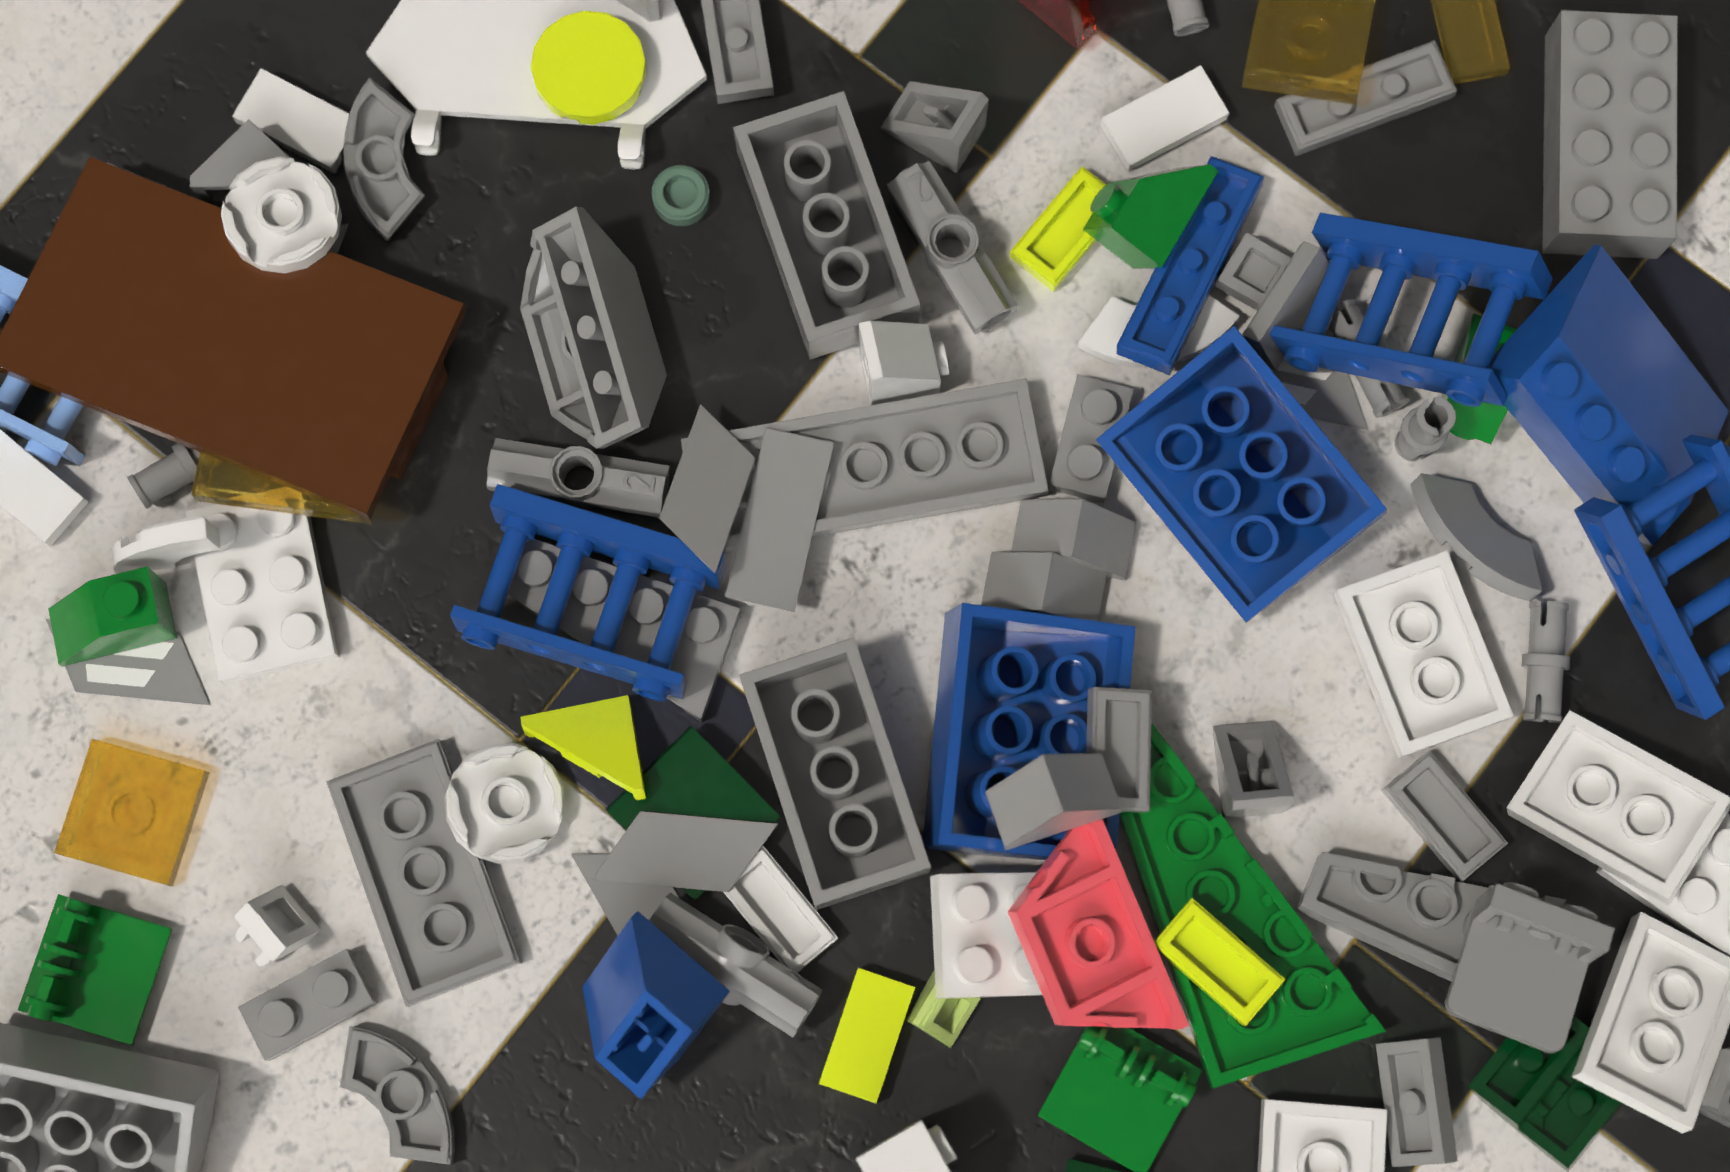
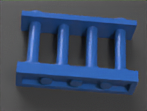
(1401, 254)
(577, 535)
(1642, 579)

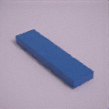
(1184, 282)

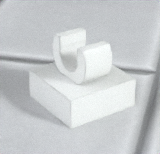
(275, 924)

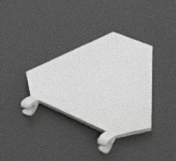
(479, 54)

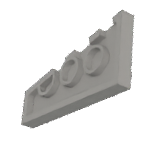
(702, 641)
(1395, 909)

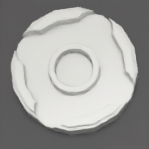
(281, 215)
(504, 803)

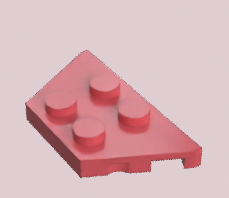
(1092, 939)

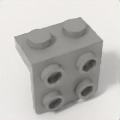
(1525, 965)

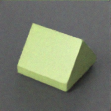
(940, 1017)

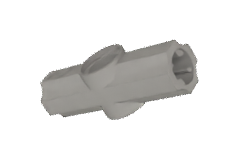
(935, 217)
(616, 483)
(740, 964)

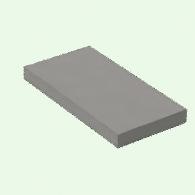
(421, 884)

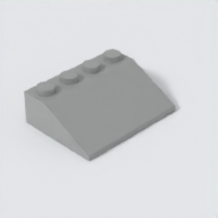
(99, 1107)

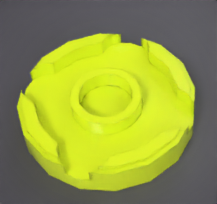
(588, 67)

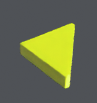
(594, 737)

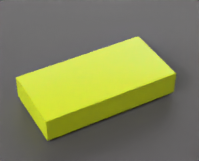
(1057, 236)
(1218, 962)
(866, 1035)

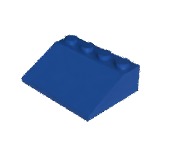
(1606, 389)
(1241, 475)
(1004, 697)

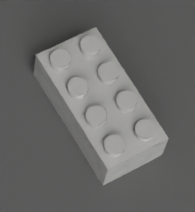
(1610, 134)
(826, 222)
(835, 773)

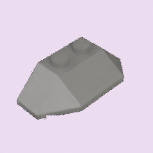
(590, 331)

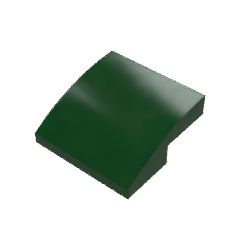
(693, 781)
(1543, 1099)

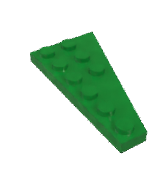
(1191, 852)

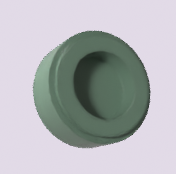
(681, 195)

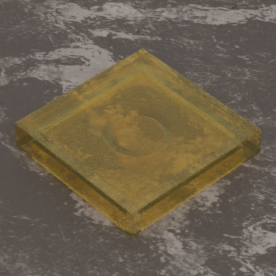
(1309, 48)
(132, 812)

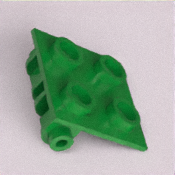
(95, 969)
(1120, 1094)

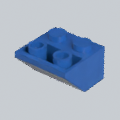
(647, 1004)

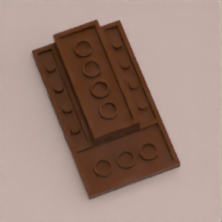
(278, 373)

